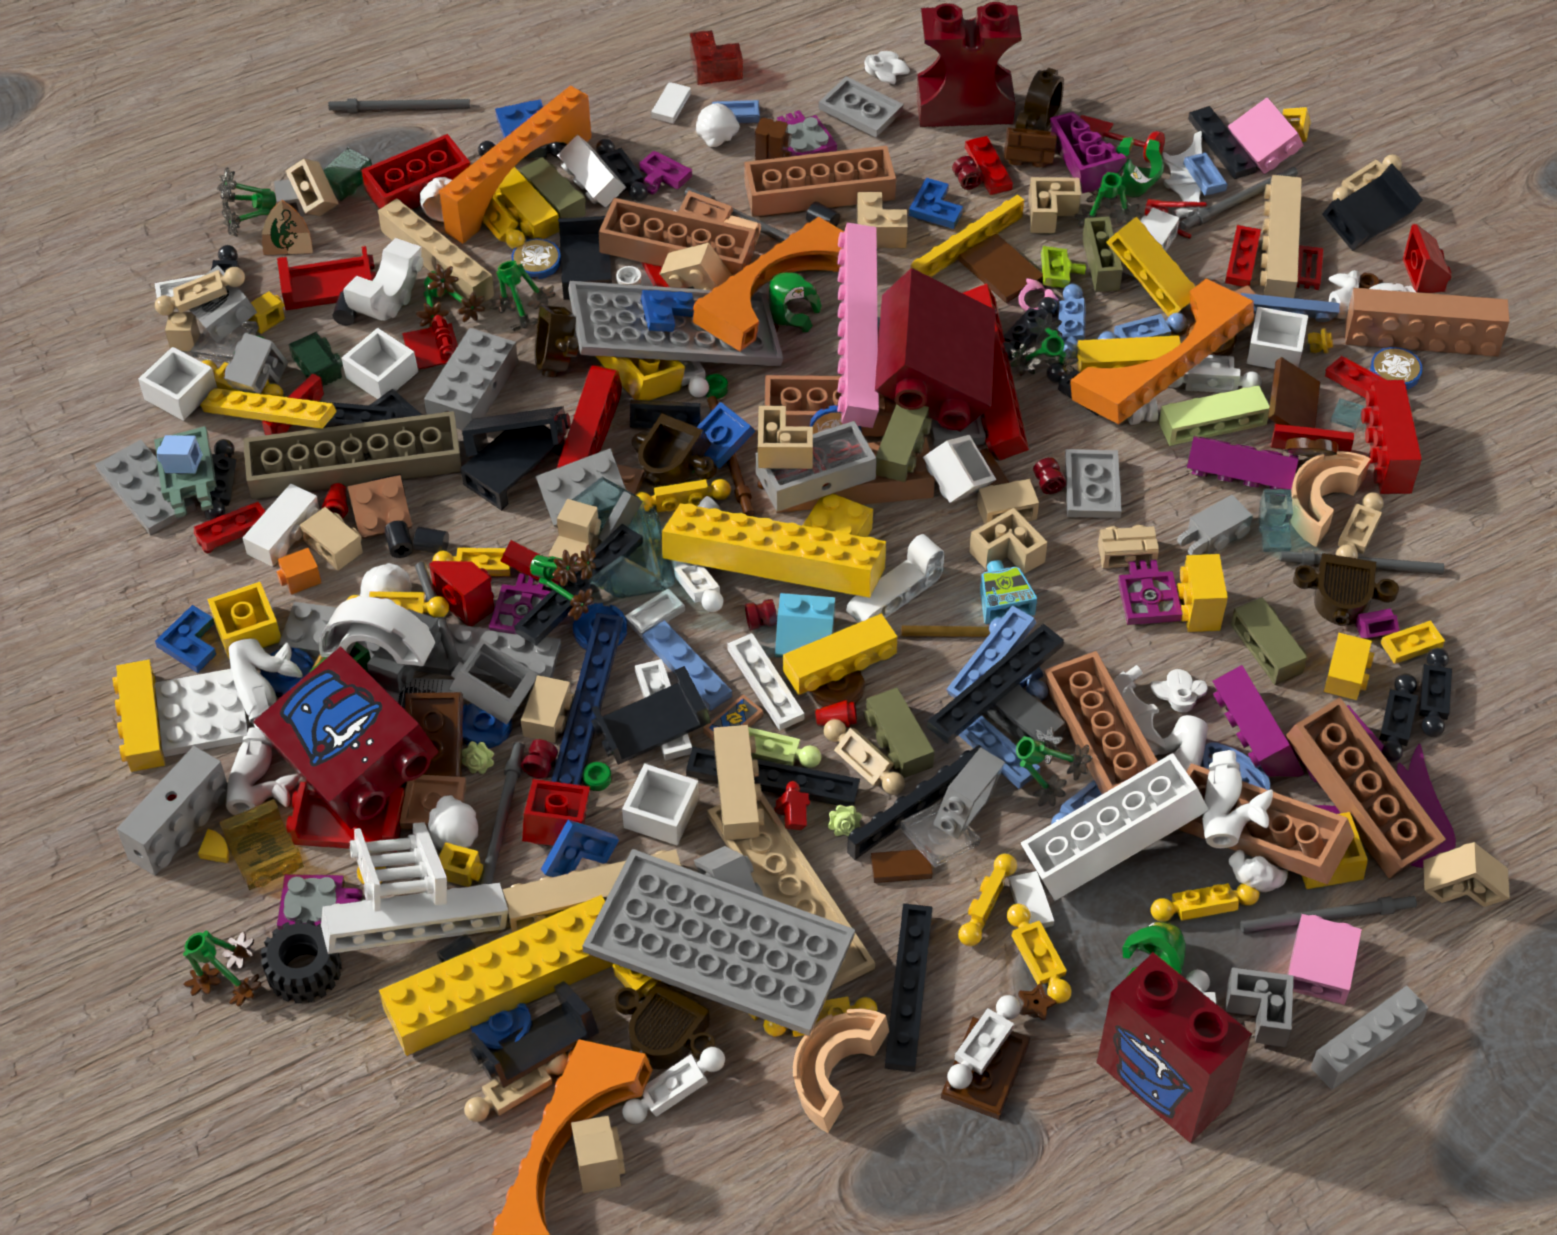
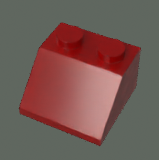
(1425, 262)
(464, 588)
(550, 807)

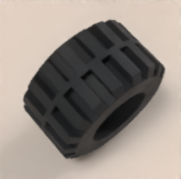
(305, 981)

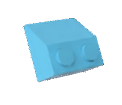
(803, 621)

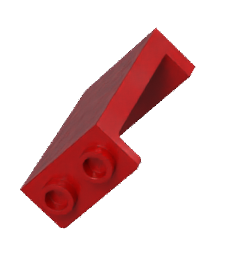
(322, 281)
(319, 826)

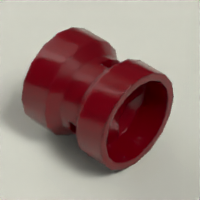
(970, 175)
(1049, 474)
(761, 614)
(538, 761)

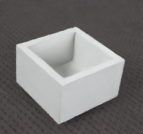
(1276, 336)
(379, 364)
(177, 383)
(958, 468)
(660, 804)

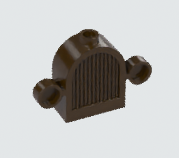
(1042, 101)
(554, 340)
(673, 452)
(1344, 587)
(665, 1025)

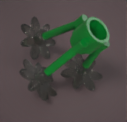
(1109, 190)
(262, 199)
(510, 274)
(1051, 347)
(1036, 751)

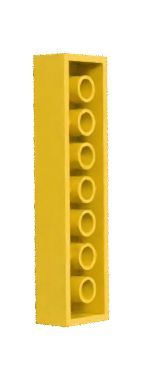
(774, 549)
(492, 978)

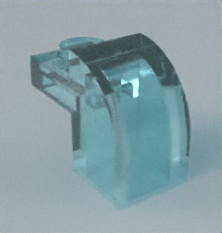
(1274, 519)

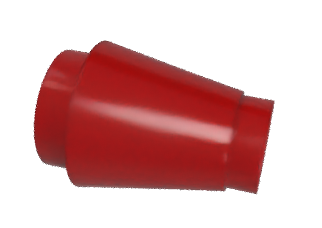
(336, 500)
(842, 711)

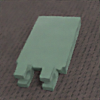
(184, 485)

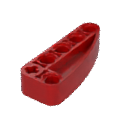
(592, 415)

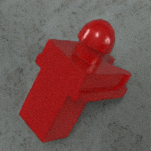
(793, 806)

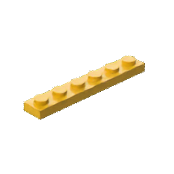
(974, 233)
(268, 408)

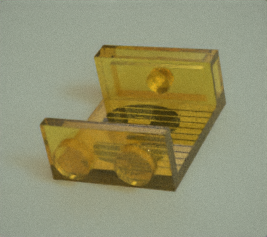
(261, 845)

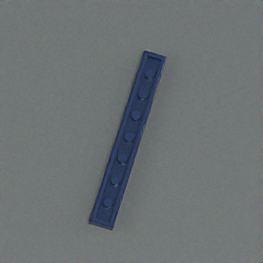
(589, 693)

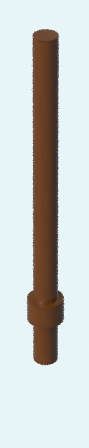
(741, 490)

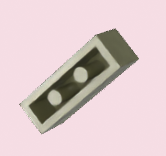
(555, 189)
(1102, 260)
(902, 442)
(1269, 640)
(899, 733)

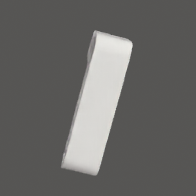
(902, 583)

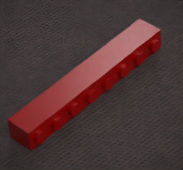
(1003, 418)

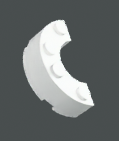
(392, 284)
(379, 623)

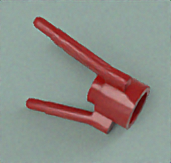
(1163, 206)

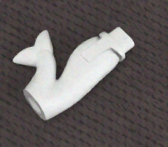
(1350, 281)
(251, 686)
(1189, 738)
(249, 766)
(1221, 794)

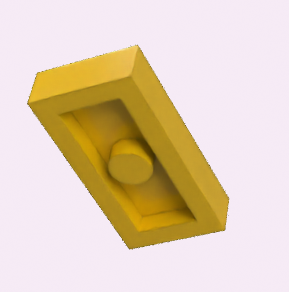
(1412, 642)

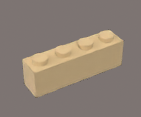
(736, 782)

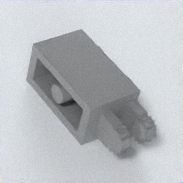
(1216, 526)

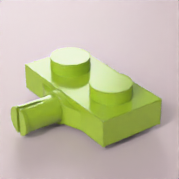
(1057, 267)

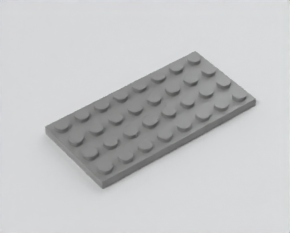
(614, 325)
(720, 941)

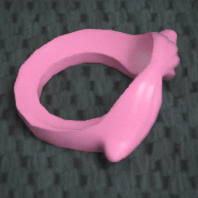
(1032, 285)

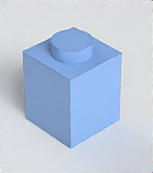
(179, 454)

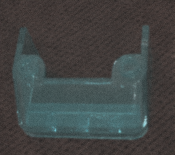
(645, 568)

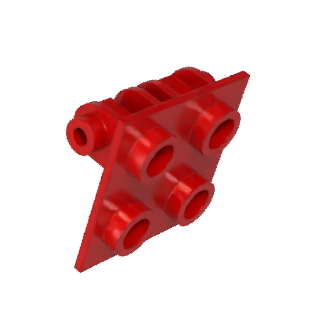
(432, 345)

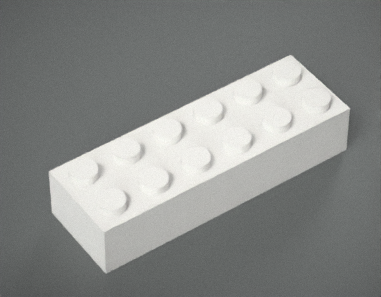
(1114, 826)

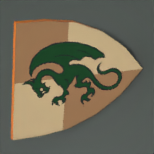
(285, 232)

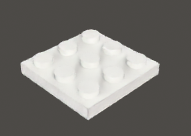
(200, 712)

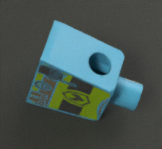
(1003, 589)

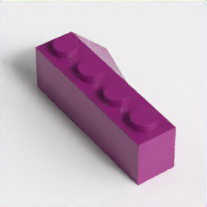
(1084, 151)
(1242, 463)
(1256, 724)

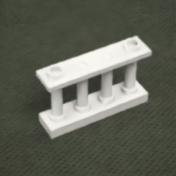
(421, 853)

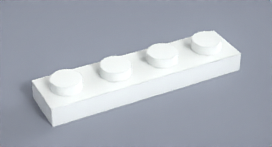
(652, 679)
(766, 681)

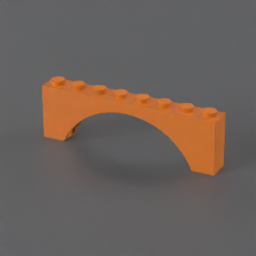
(470, 193)
(728, 308)
(1124, 390)
(591, 1082)

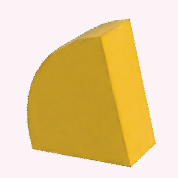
(214, 847)

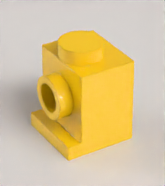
(1302, 125)
(269, 311)
(460, 864)

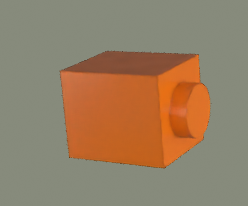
(298, 571)

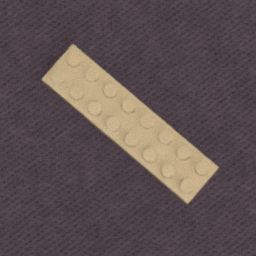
(790, 879)

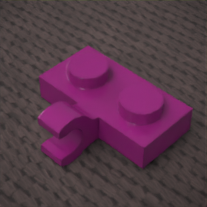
(664, 170)

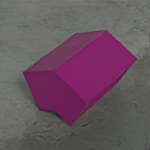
(1377, 623)

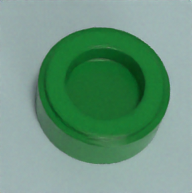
(717, 386)
(597, 776)

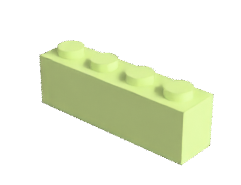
(1214, 415)

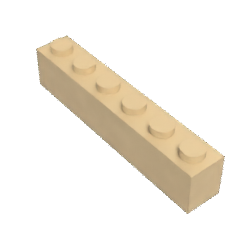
(404, 224)
(1282, 236)
(552, 895)

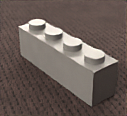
(1369, 1037)

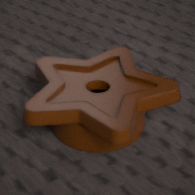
(1368, 280)
(1035, 1010)

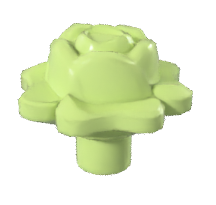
(477, 757)
(844, 820)

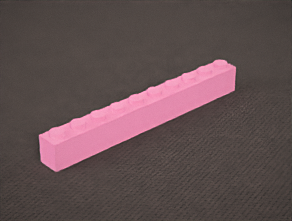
(858, 324)

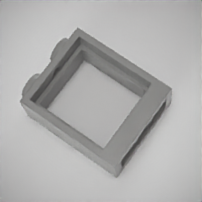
(501, 667)
(969, 793)

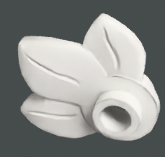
(886, 66)
(1180, 690)

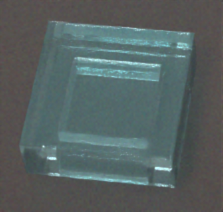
(1347, 413)

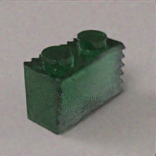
(346, 173)
(315, 357)

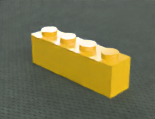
(527, 206)
(1152, 266)
(1122, 351)
(840, 654)
(139, 716)

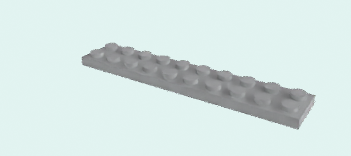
(309, 620)

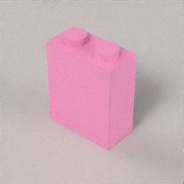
(1266, 135)
(1324, 958)

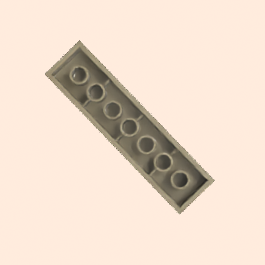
(336, 454)

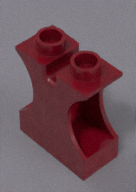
(966, 80)

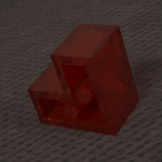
(714, 62)

